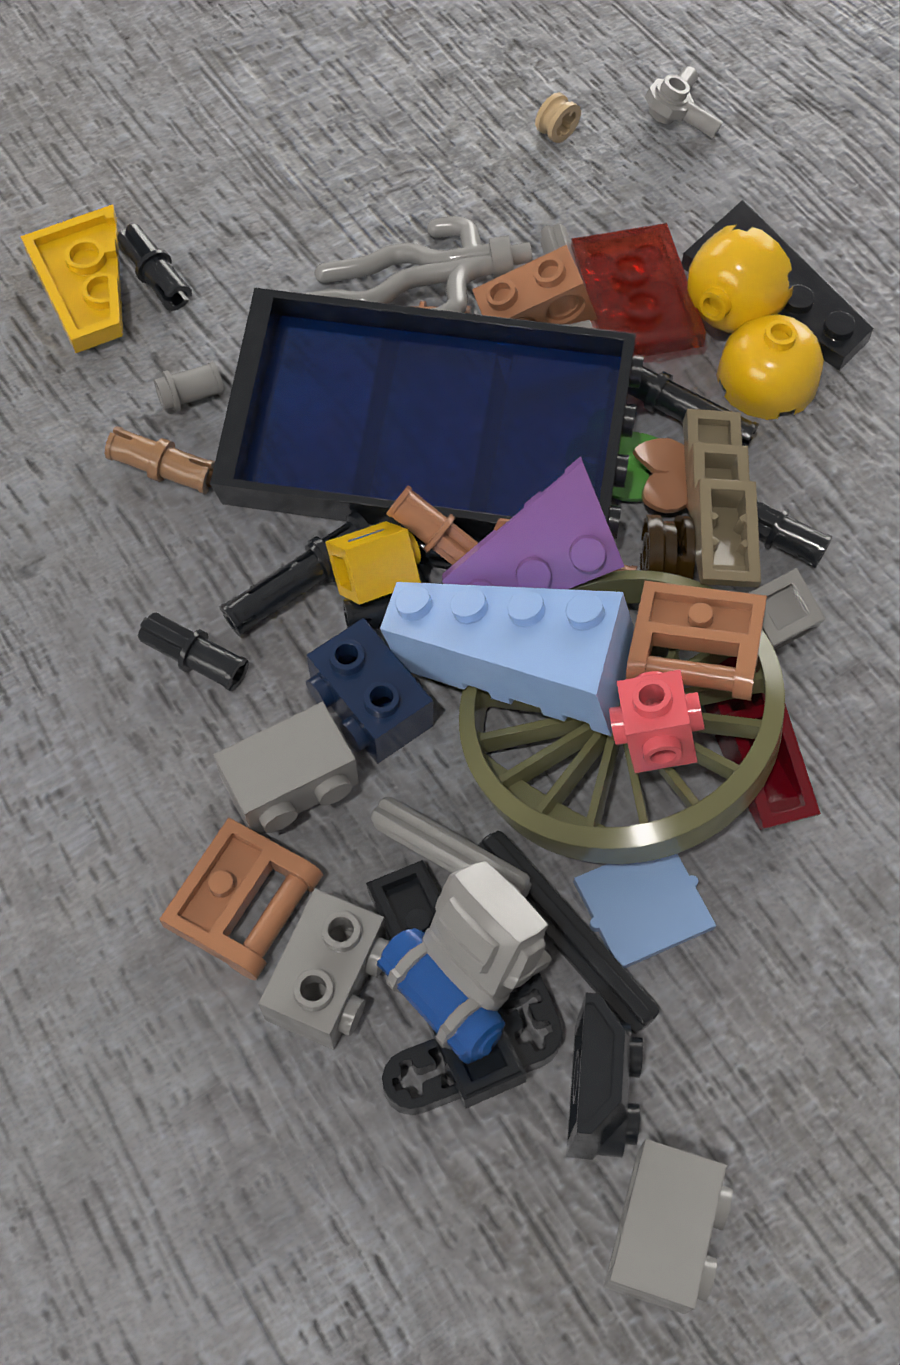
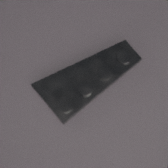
(813, 302)

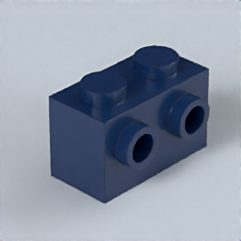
(369, 691)

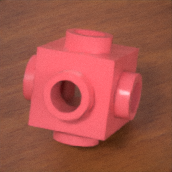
(656, 720)

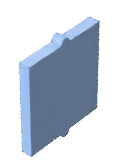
(643, 907)

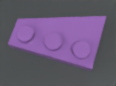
(548, 544)

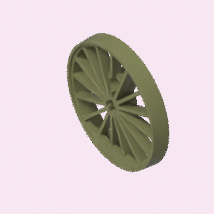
(583, 838)

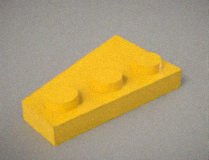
(81, 275)

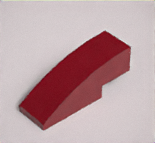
(788, 790)

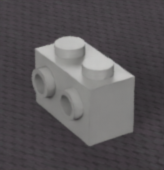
(288, 769)
(325, 970)
(668, 1228)

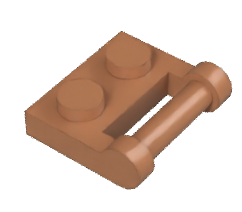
(699, 622)
(223, 888)

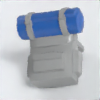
(468, 959)

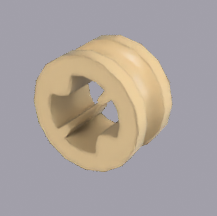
(558, 117)

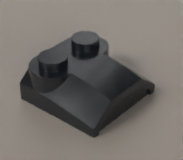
(601, 1072)

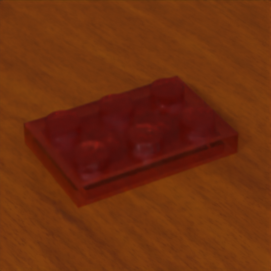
(640, 288)

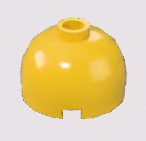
(739, 278)
(771, 366)

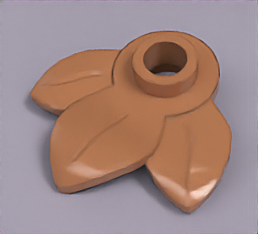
(666, 487)

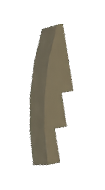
(721, 499)

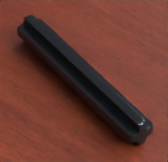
(578, 943)

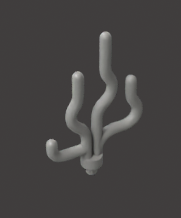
(452, 266)

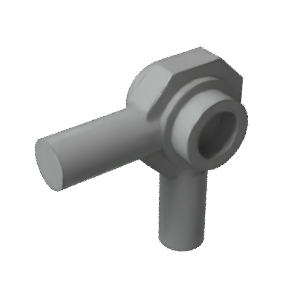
(671, 101)

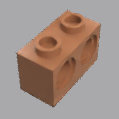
(539, 292)

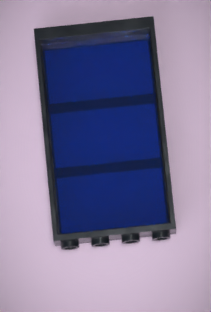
(470, 410)

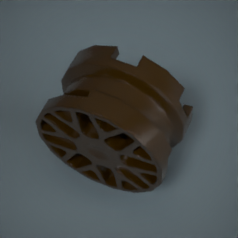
(668, 545)

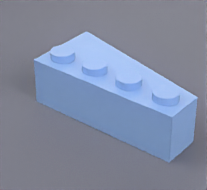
(517, 644)

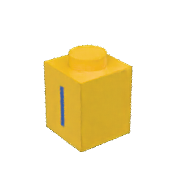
(373, 560)

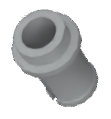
(188, 386)

